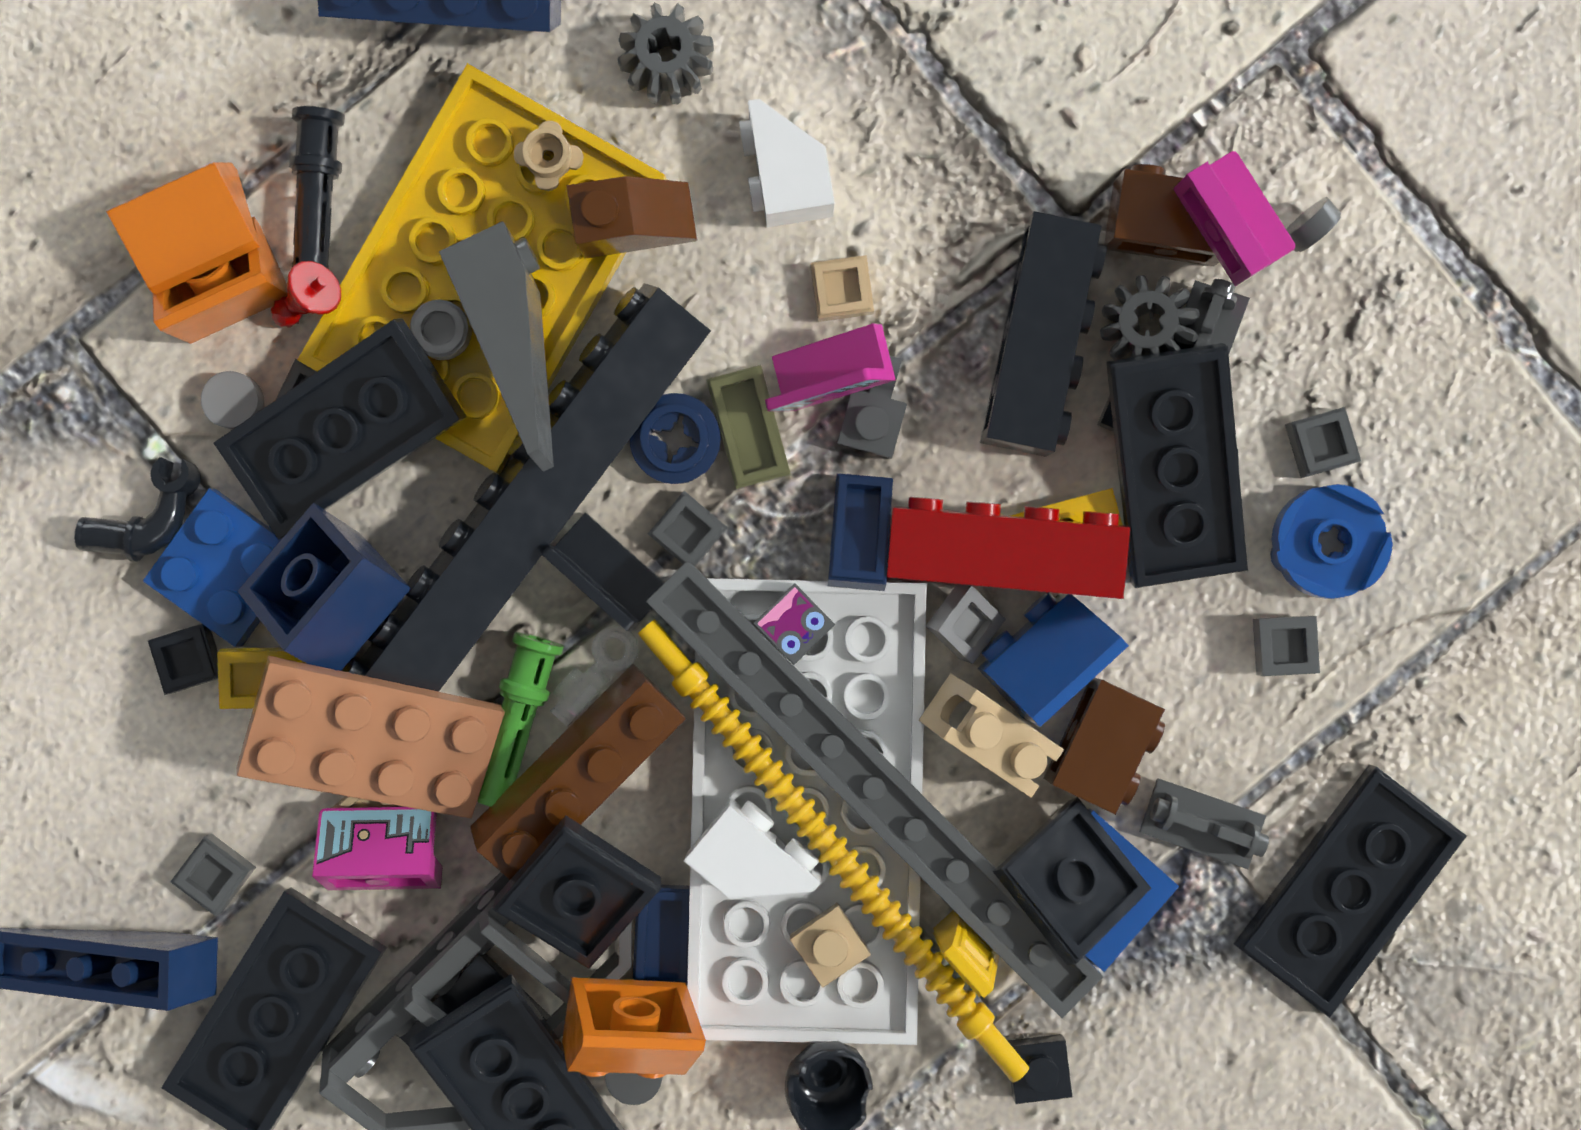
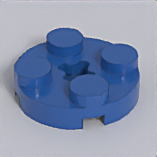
(1361, 531)

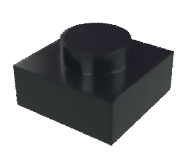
(1048, 1069)

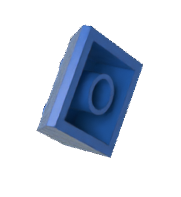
(1050, 656)

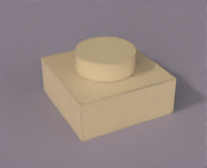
(829, 945)

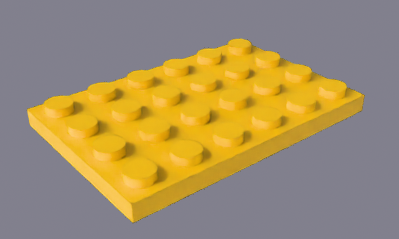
(452, 190)

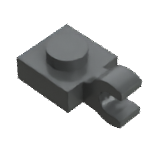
(874, 419)

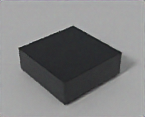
(185, 658)

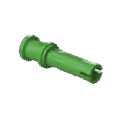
(522, 694)

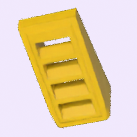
(967, 953)

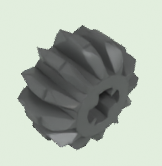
(686, 45)
(1144, 302)

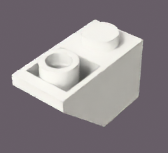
(791, 168)
(748, 859)

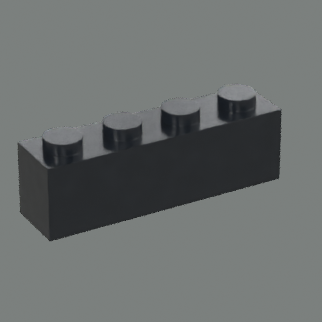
(1042, 334)

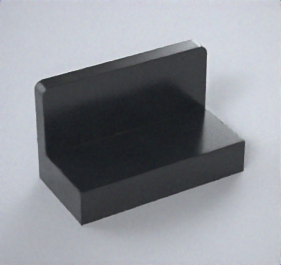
(605, 571)

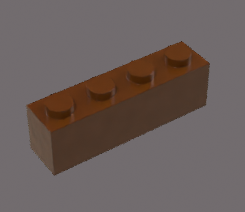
(577, 770)

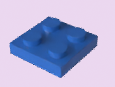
(211, 562)

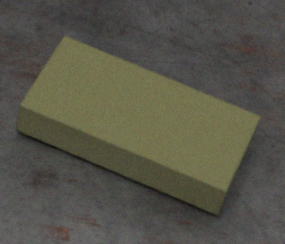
(748, 428)

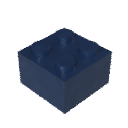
(323, 590)

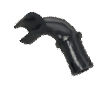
(139, 534)

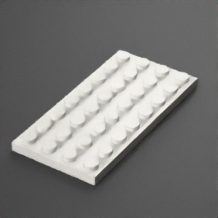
(740, 952)

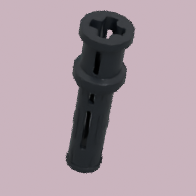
(315, 170)

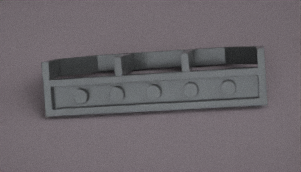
(409, 997)

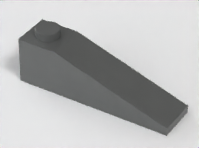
(506, 316)

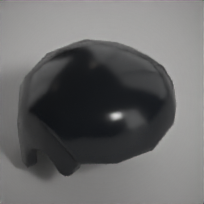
(828, 1087)

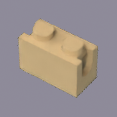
(991, 735)

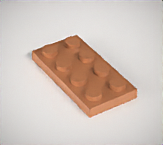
(368, 738)

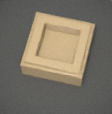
(842, 288)

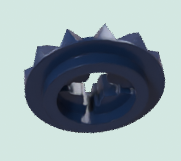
(689, 462)

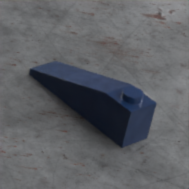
(110, 966)

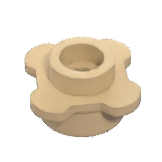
(548, 138)

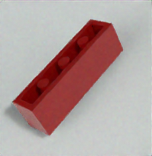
(1009, 551)

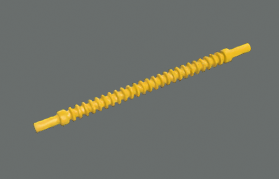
(974, 1019)

